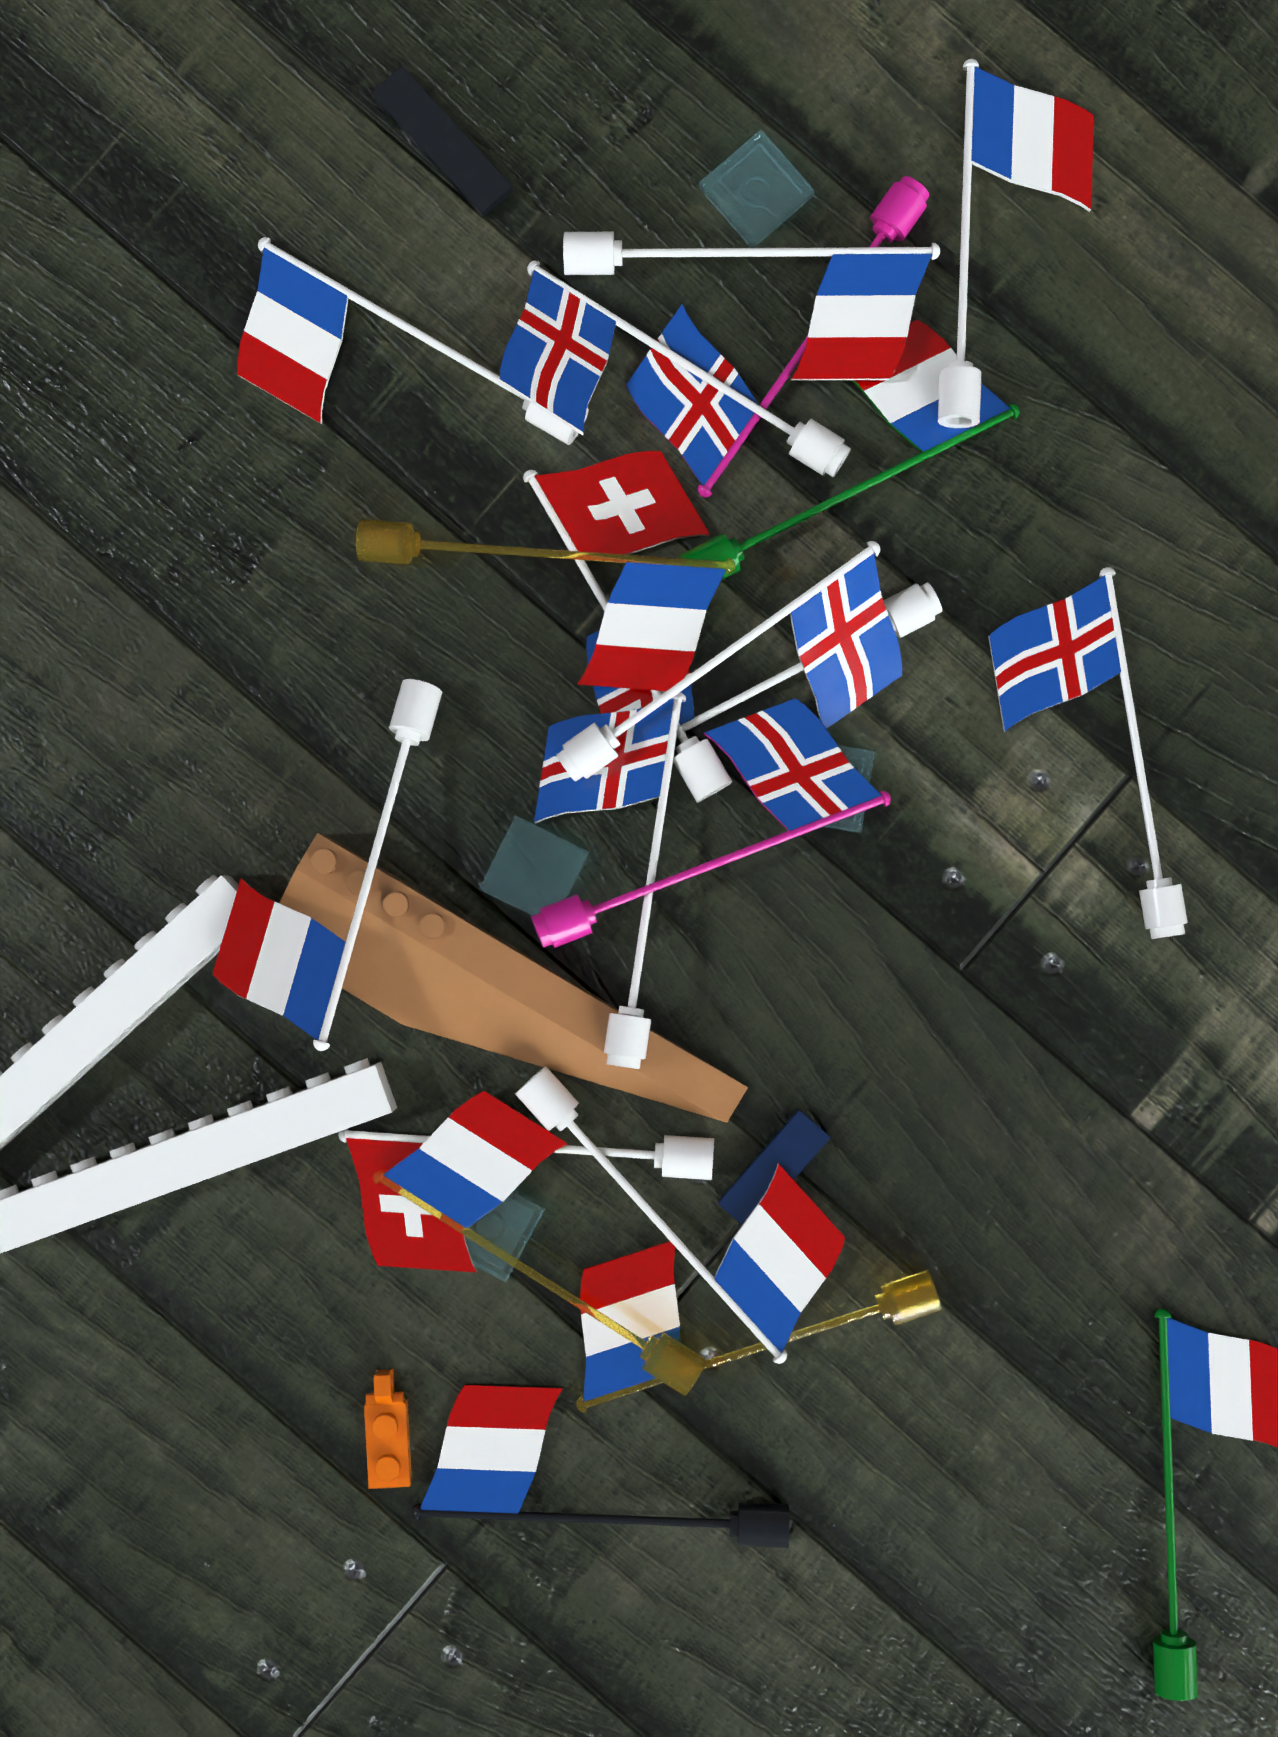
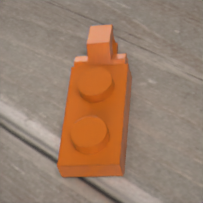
(387, 1434)

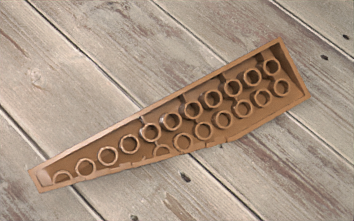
(474, 988)

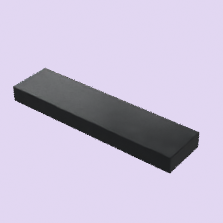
(442, 142)

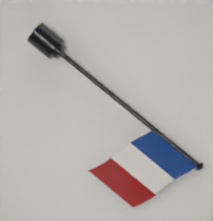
(495, 1452)

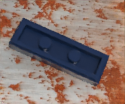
(790, 1148)

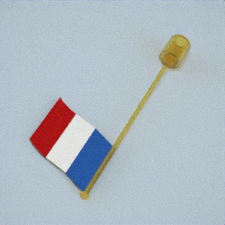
(647, 622)
(473, 1168)
(642, 1297)

